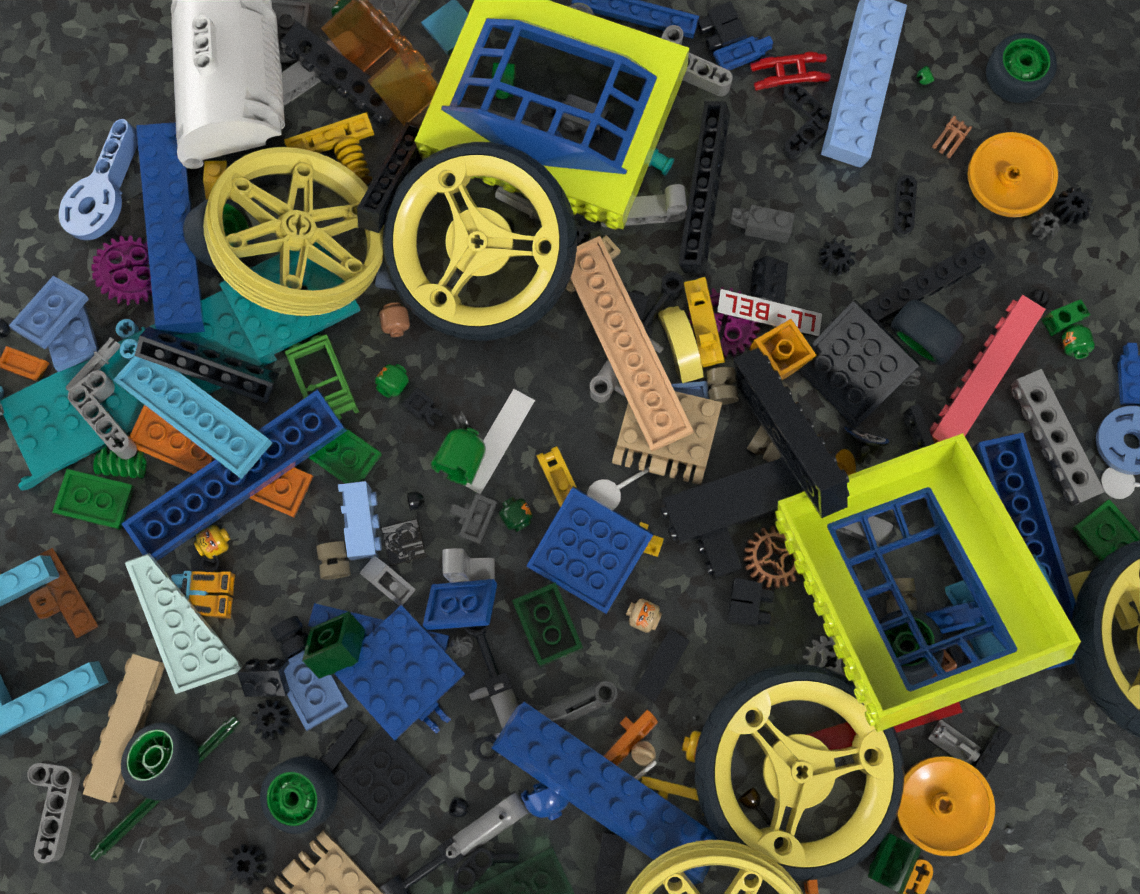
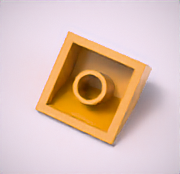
(785, 348)

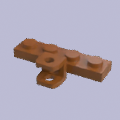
(63, 597)

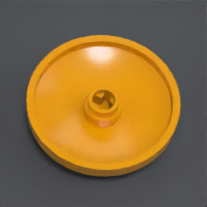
(1012, 174)
(946, 806)

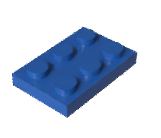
(460, 604)

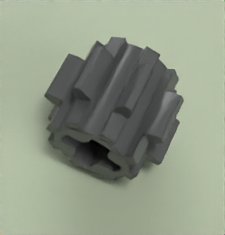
(1045, 226)

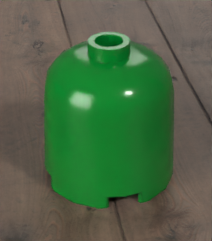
(460, 455)

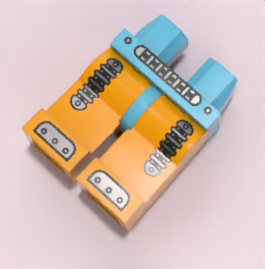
(198, 586)

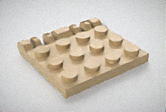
(690, 450)
(330, 875)

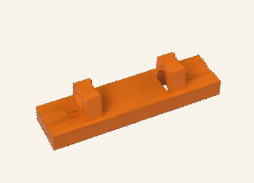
(634, 734)

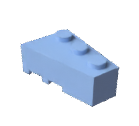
(360, 520)

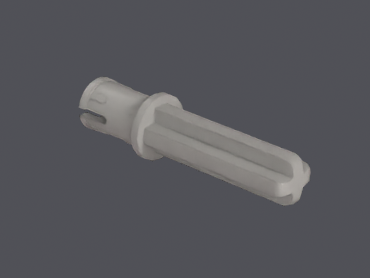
(517, 202)
(96, 362)

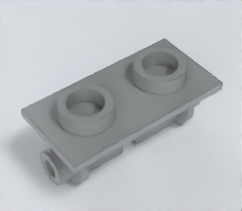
(954, 742)

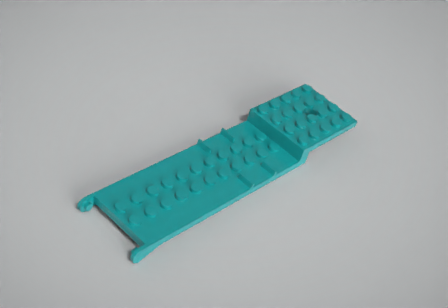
(56, 434)

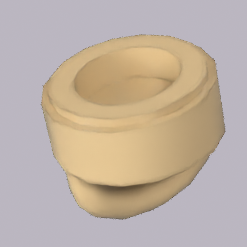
(643, 753)

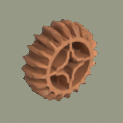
(770, 547)

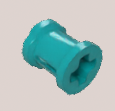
(661, 162)

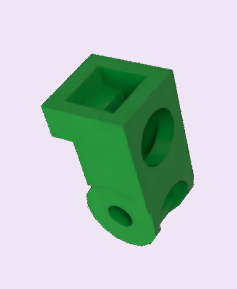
(1065, 316)

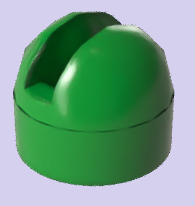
(927, 76)

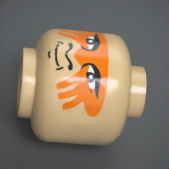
(644, 615)

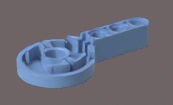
(92, 190)
(1111, 435)

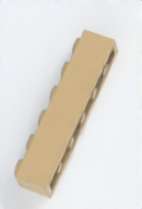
(126, 719)

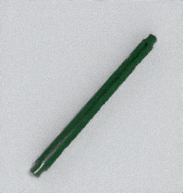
(147, 804)

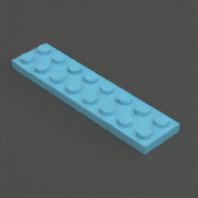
(194, 414)

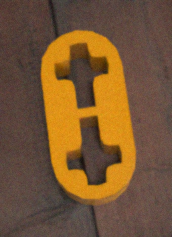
(923, 881)

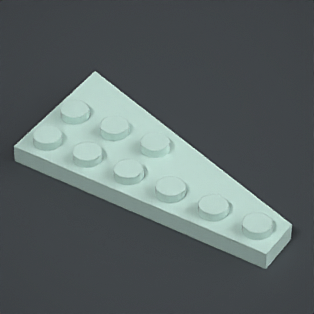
(184, 639)

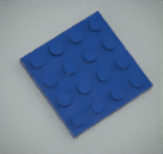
(589, 549)
(400, 673)

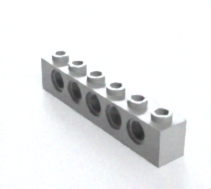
(1068, 444)

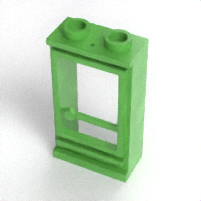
(339, 401)

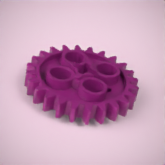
(124, 252)
(742, 327)

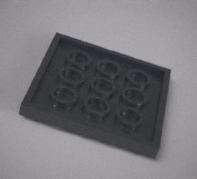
(857, 364)

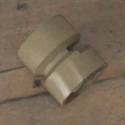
(721, 384)
(763, 445)
(333, 552)
(907, 588)

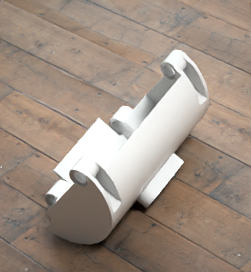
(225, 77)

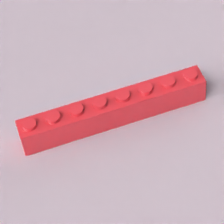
(988, 369)

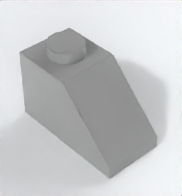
(387, 581)

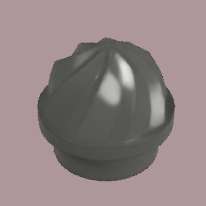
(461, 645)

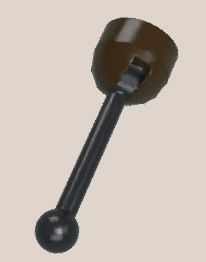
(751, 800)

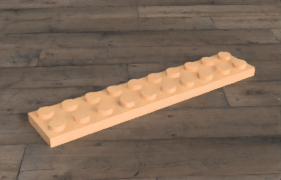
(628, 346)

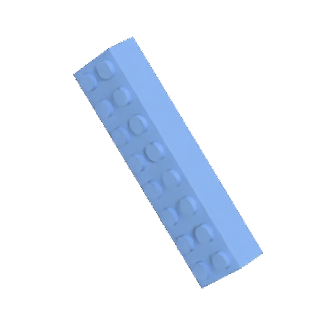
(864, 81)

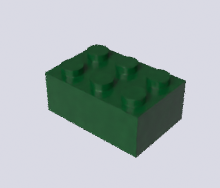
(547, 624)

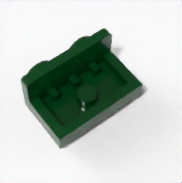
(894, 863)

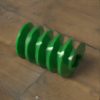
(112, 464)

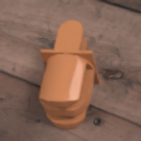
(953, 135)

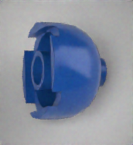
(544, 802)

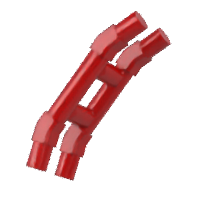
(781, 78)

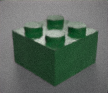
(334, 645)

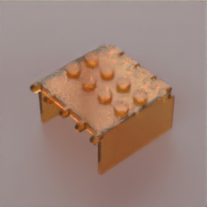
(364, 37)

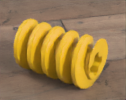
(349, 155)

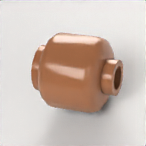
(394, 319)

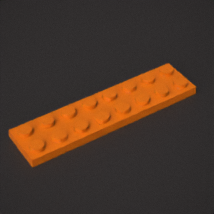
(166, 443)

